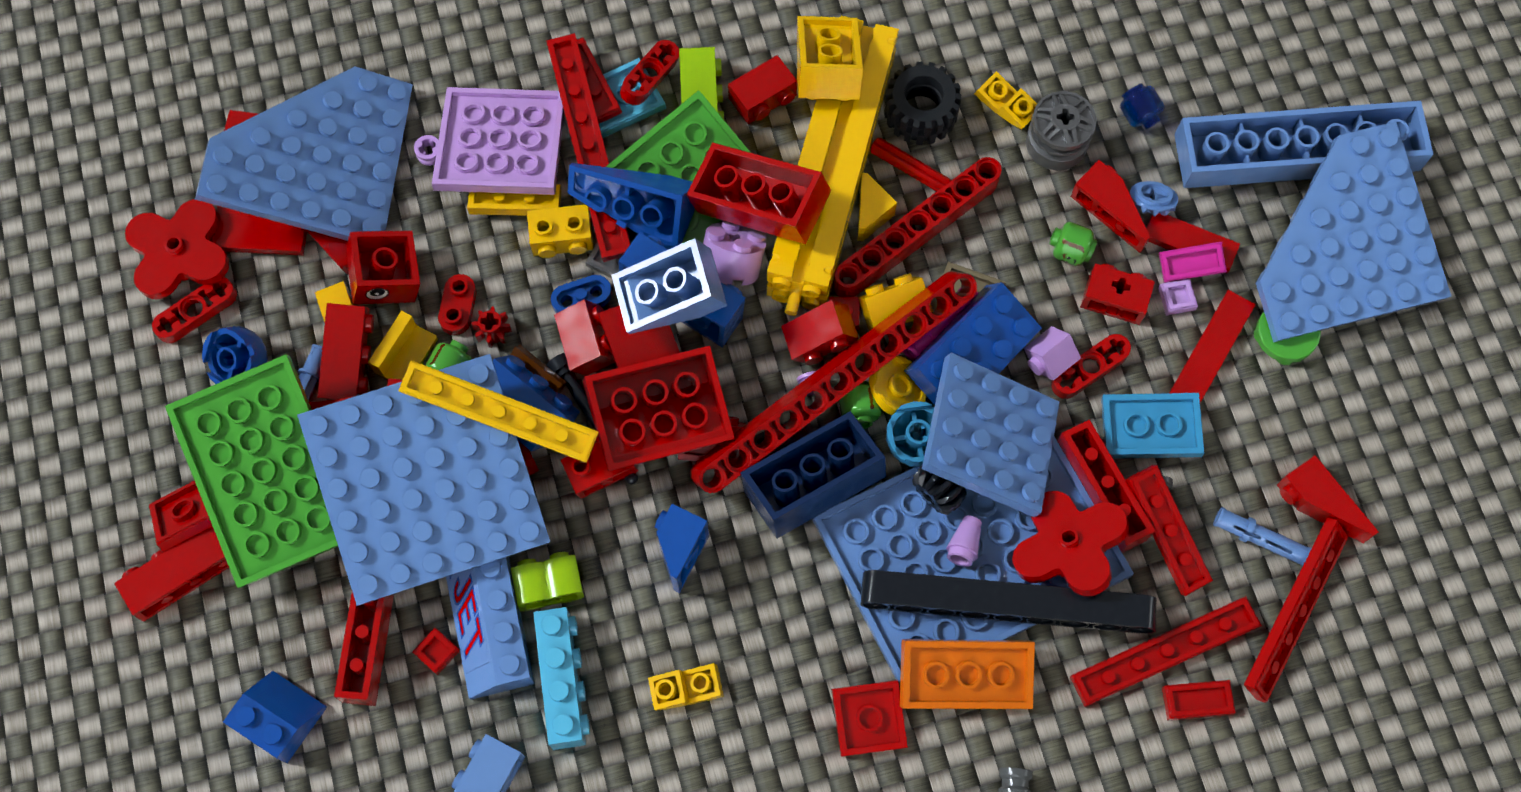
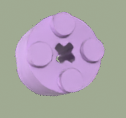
(736, 251)

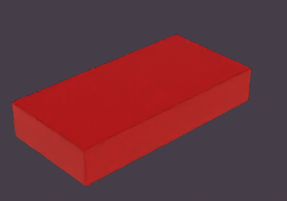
(1198, 700)

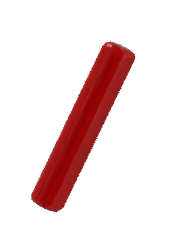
(909, 164)

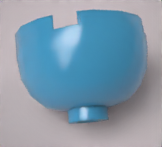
(909, 432)

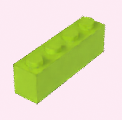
(699, 73)

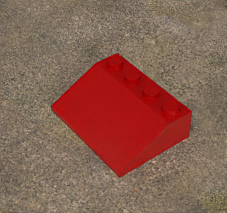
(658, 408)

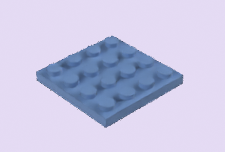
(991, 435)

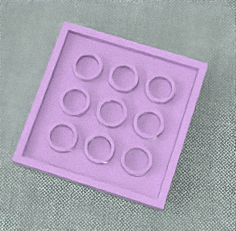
(499, 141)

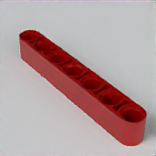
(923, 215)

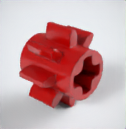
(485, 322)

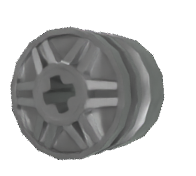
(1060, 130)

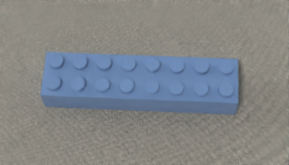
(1286, 142)

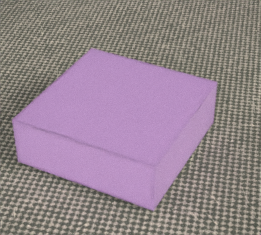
(1178, 297)

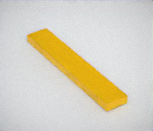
(498, 411)

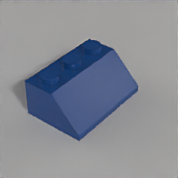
(531, 389)

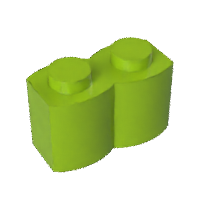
(547, 581)

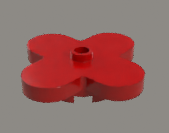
(176, 249)
(1071, 544)

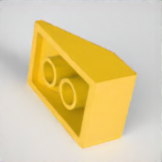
(828, 58)

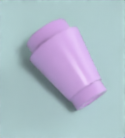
(965, 542)

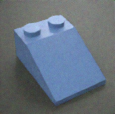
(669, 288)

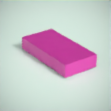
(1192, 262)

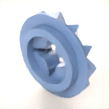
(1164, 197)

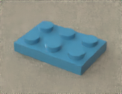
(1152, 425)

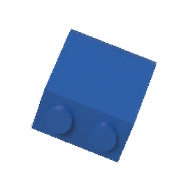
(681, 542)
(275, 716)

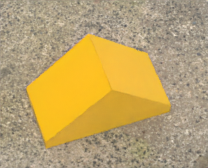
(875, 207)

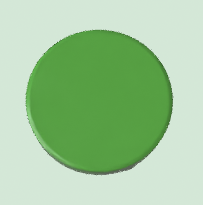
(1287, 350)

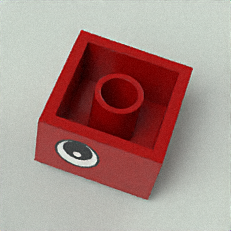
(382, 267)

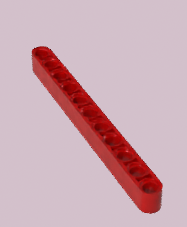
(819, 381)

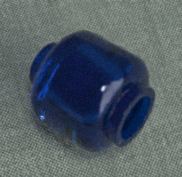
(1142, 106)

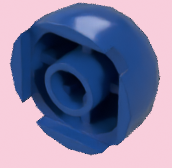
(232, 352)

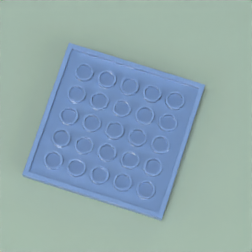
(420, 486)

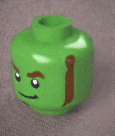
(1073, 243)
(448, 355)
(861, 404)

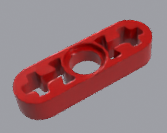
(649, 83)
(180, 307)
(1106, 366)

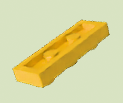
(510, 203)

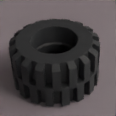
(929, 83)

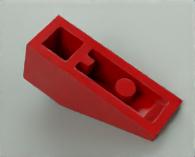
(1108, 199)
(1320, 496)

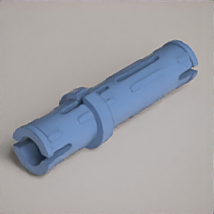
(1261, 536)

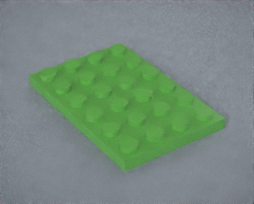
(255, 469)

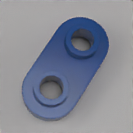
(580, 290)

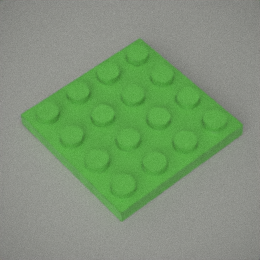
(679, 147)

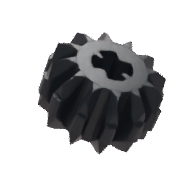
(938, 492)

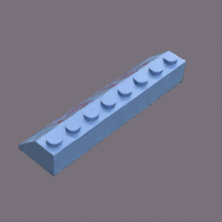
(489, 629)

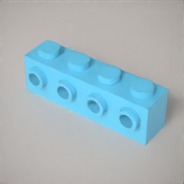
(559, 678)

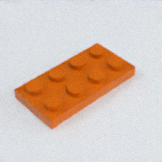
(967, 674)

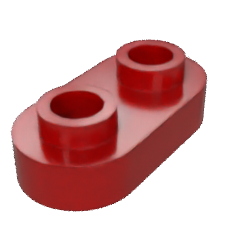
(457, 302)

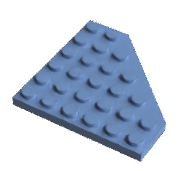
(315, 158)
(1353, 242)

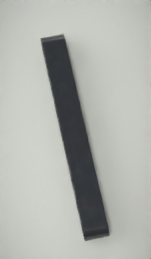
(1007, 602)

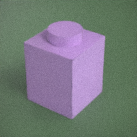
(1052, 353)

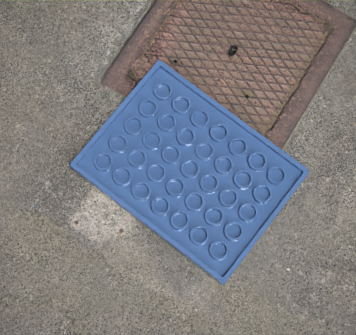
(901, 533)

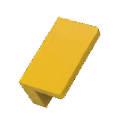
(399, 346)

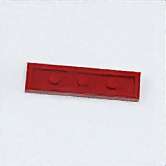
(1170, 530)

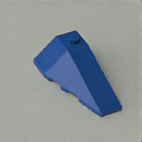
(636, 200)

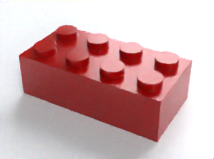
(759, 192)

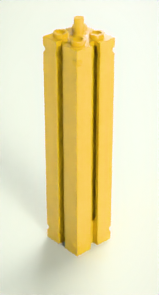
(839, 148)

